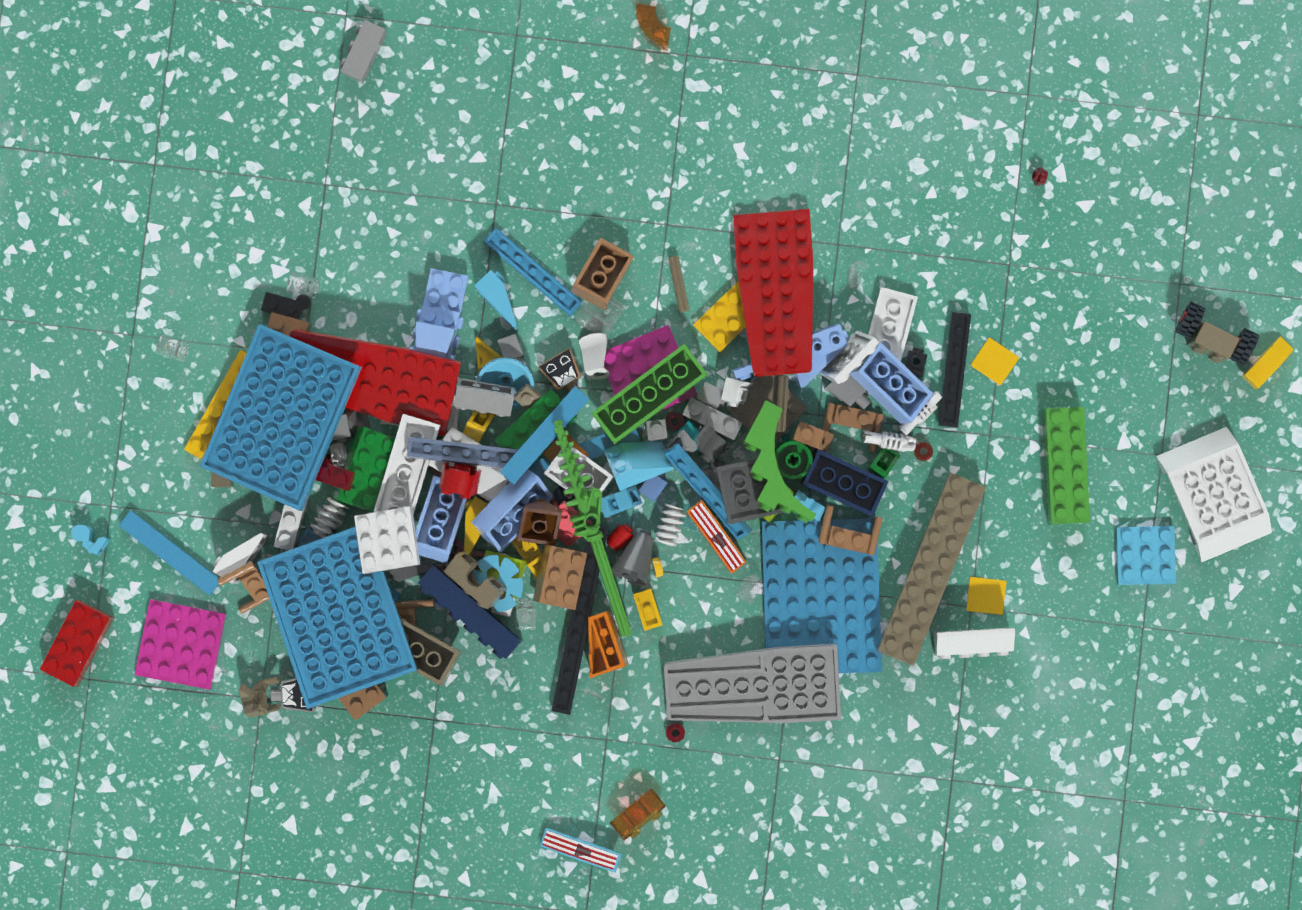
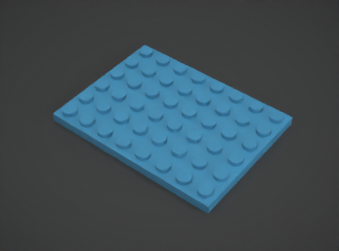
(280, 417)
(821, 592)
(335, 619)

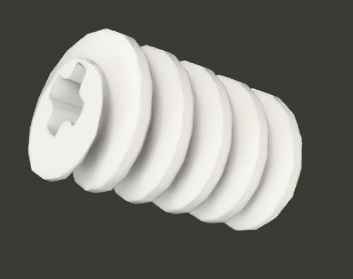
(328, 518)
(670, 525)

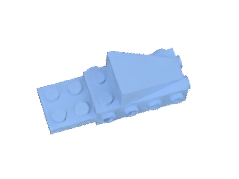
(440, 314)
(821, 354)

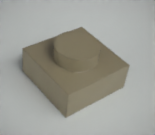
(527, 396)

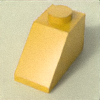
(478, 425)

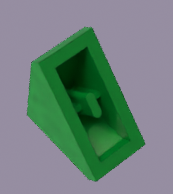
(884, 462)

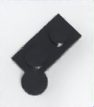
(284, 305)

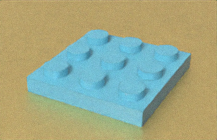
(1145, 555)

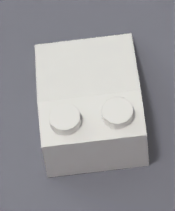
(599, 477)
(239, 556)

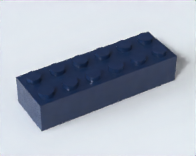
(464, 607)

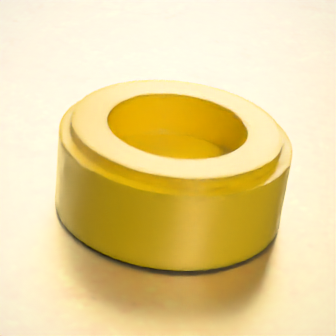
(657, 567)

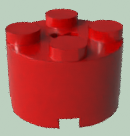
(460, 480)

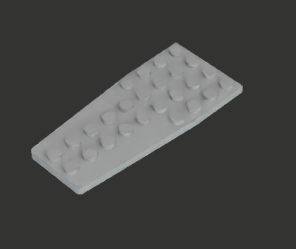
(756, 686)

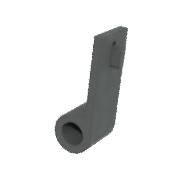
(709, 443)

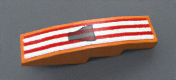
(716, 536)

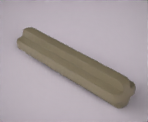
(678, 284)
(782, 396)

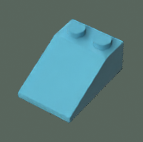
(495, 293)
(637, 462)

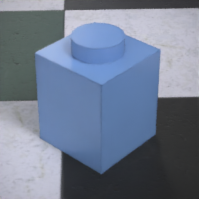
(653, 487)

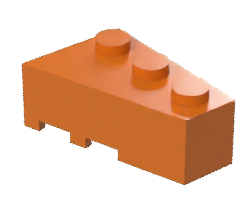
(605, 646)

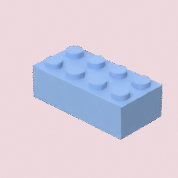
(892, 384)
(502, 516)
(439, 523)

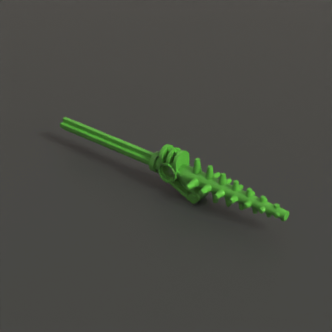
(589, 505)

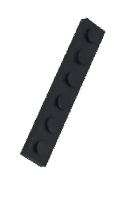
(954, 370)

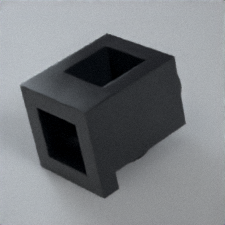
(917, 353)

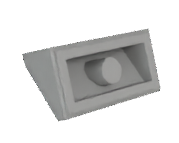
(684, 441)

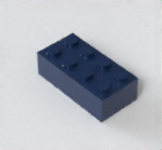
(845, 483)

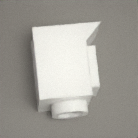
(735, 392)

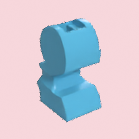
(810, 504)
(85, 534)

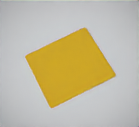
(994, 361)
(986, 595)

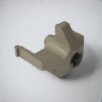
(255, 699)

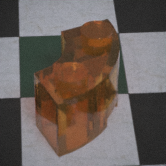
(651, 27)
(637, 814)

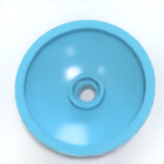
(516, 371)

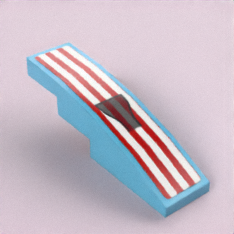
(581, 850)

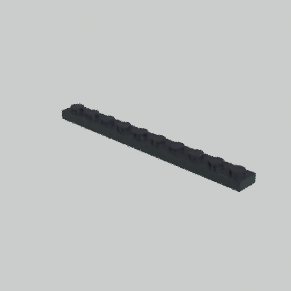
(577, 632)

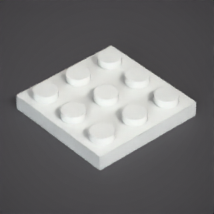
(850, 357)
(387, 540)

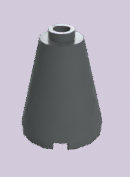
(635, 559)

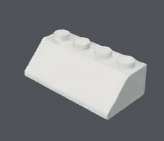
(490, 480)
(974, 641)

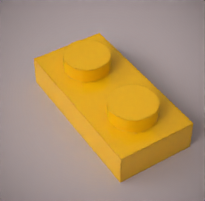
(647, 609)

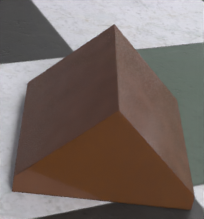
(539, 523)

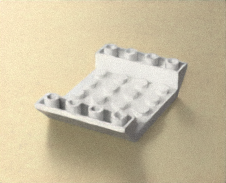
(1216, 493)

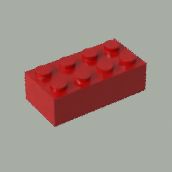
(76, 643)

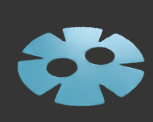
(506, 571)

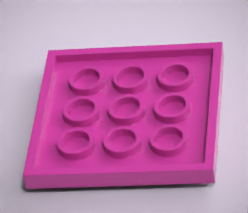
(638, 356)
(180, 644)

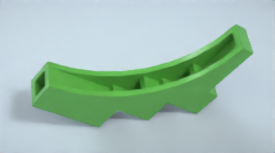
(775, 492)

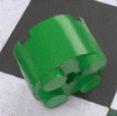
(801, 465)

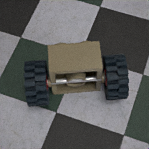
(1212, 340)

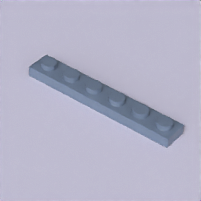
(459, 452)

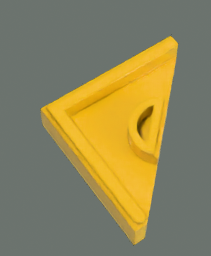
(484, 353)

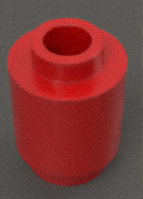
(620, 537)

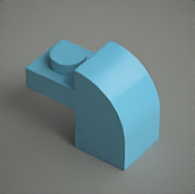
(620, 501)

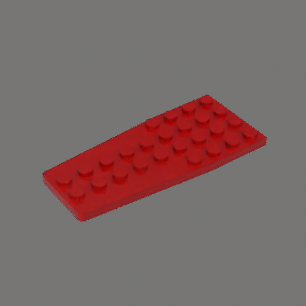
(776, 289)
(394, 379)

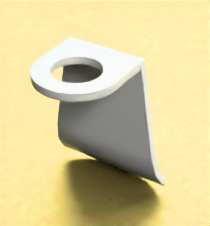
(593, 353)

